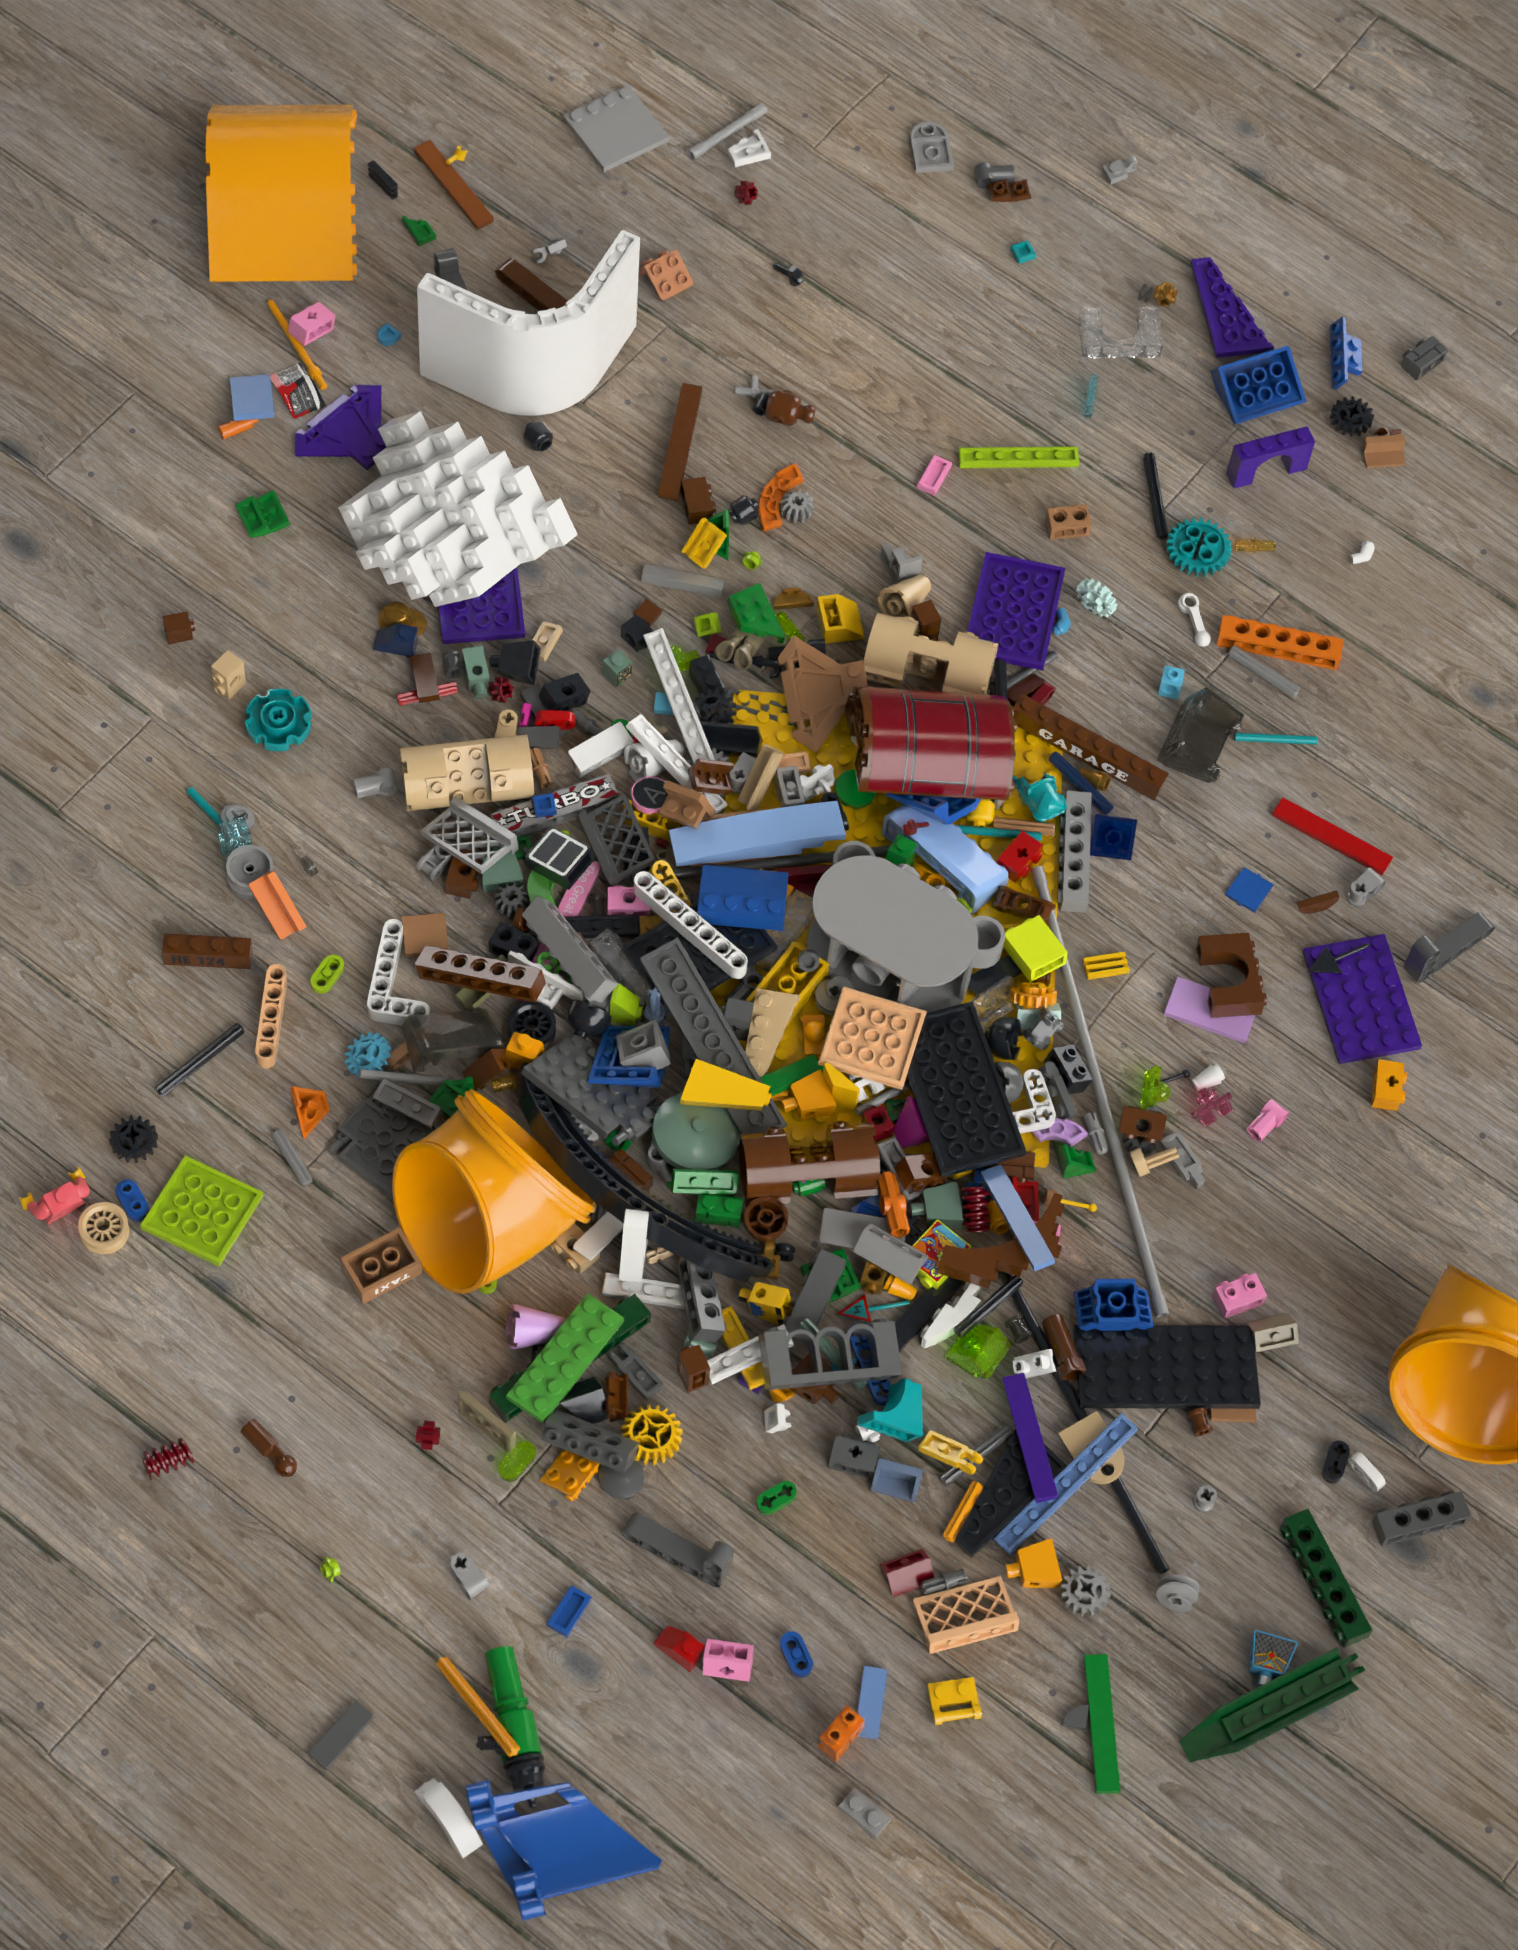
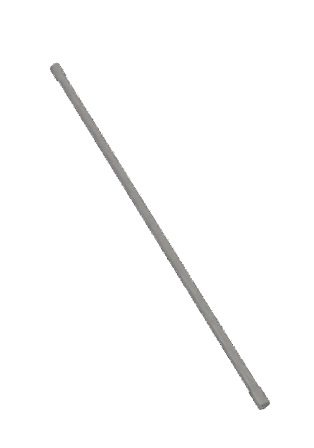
(1158, 1298)

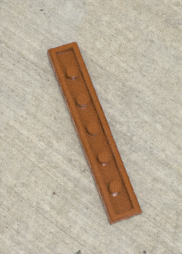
(453, 184)

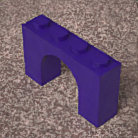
(1246, 457)

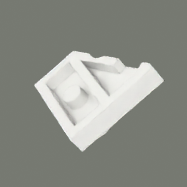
(749, 150)

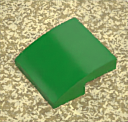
(263, 514)
(847, 1283)

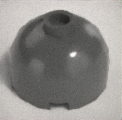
(1011, 1080)

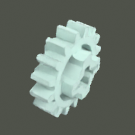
(1096, 597)

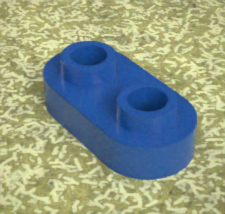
(131, 1199)
(796, 1655)

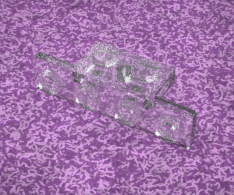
(994, 1002)

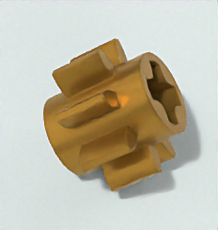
(1165, 294)

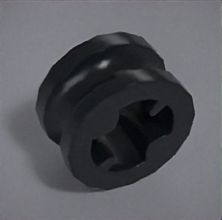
(785, 1252)

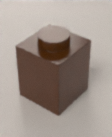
(178, 627)

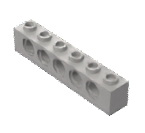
(1070, 899)

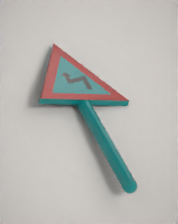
(860, 1311)

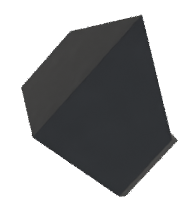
(586, 1401)

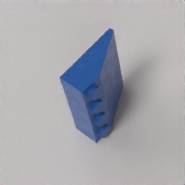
(1259, 385)
(743, 897)

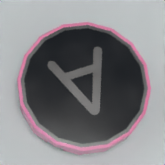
(649, 794)

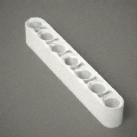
(694, 933)

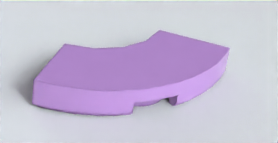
(1061, 1130)

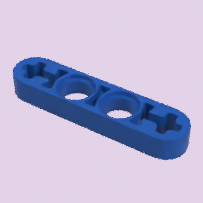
(866, 1363)

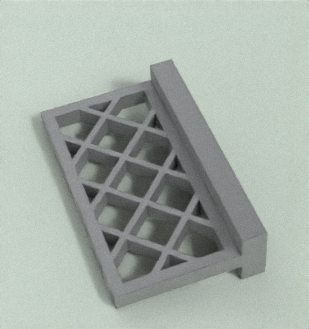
(481, 826)

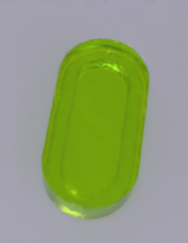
(517, 1461)

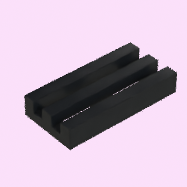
(383, 180)

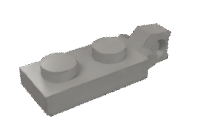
(1187, 1163)

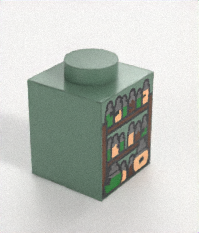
(617, 668)

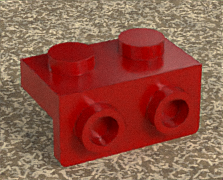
(1029, 1196)

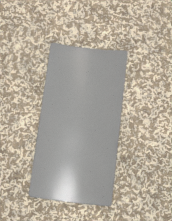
(846, 1227)

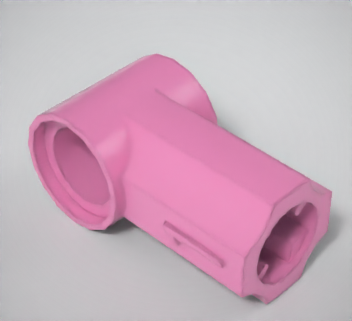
(1270, 1117)

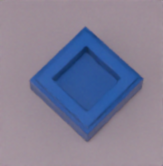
(544, 805)

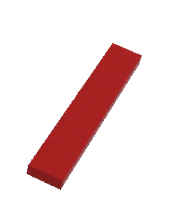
(1332, 836)

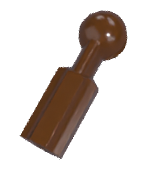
(268, 1447)

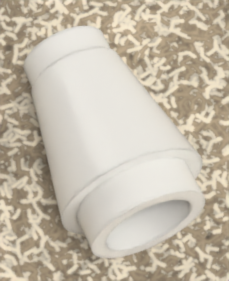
(1209, 1077)

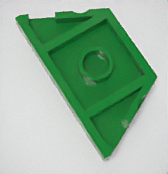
(754, 613)

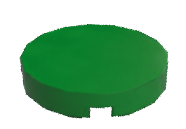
(847, 791)

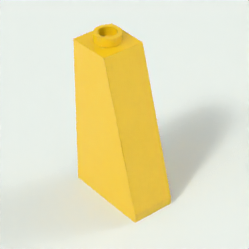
(723, 1089)

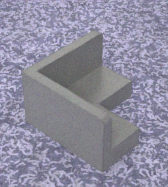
(899, 564)

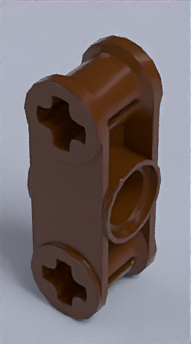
(1010, 900)

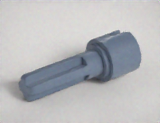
(654, 1009)

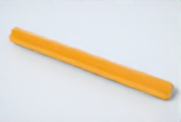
(477, 1706)

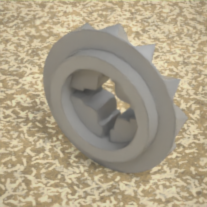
(237, 811)

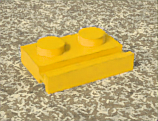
(704, 543)

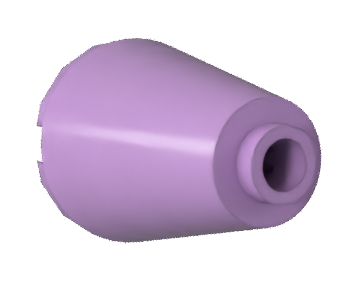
(530, 1326)

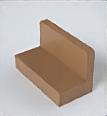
(1384, 451)

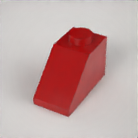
(680, 1647)

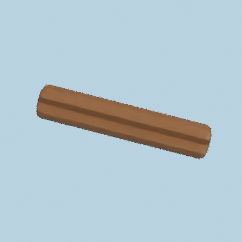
(1023, 825)

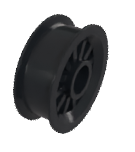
(545, 1023)

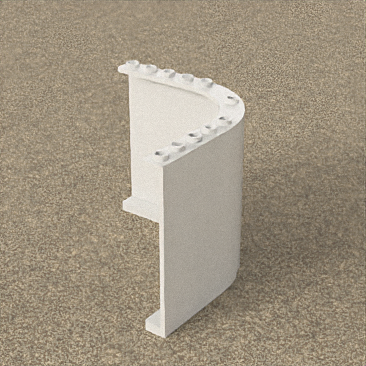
(524, 359)

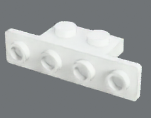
(554, 986)

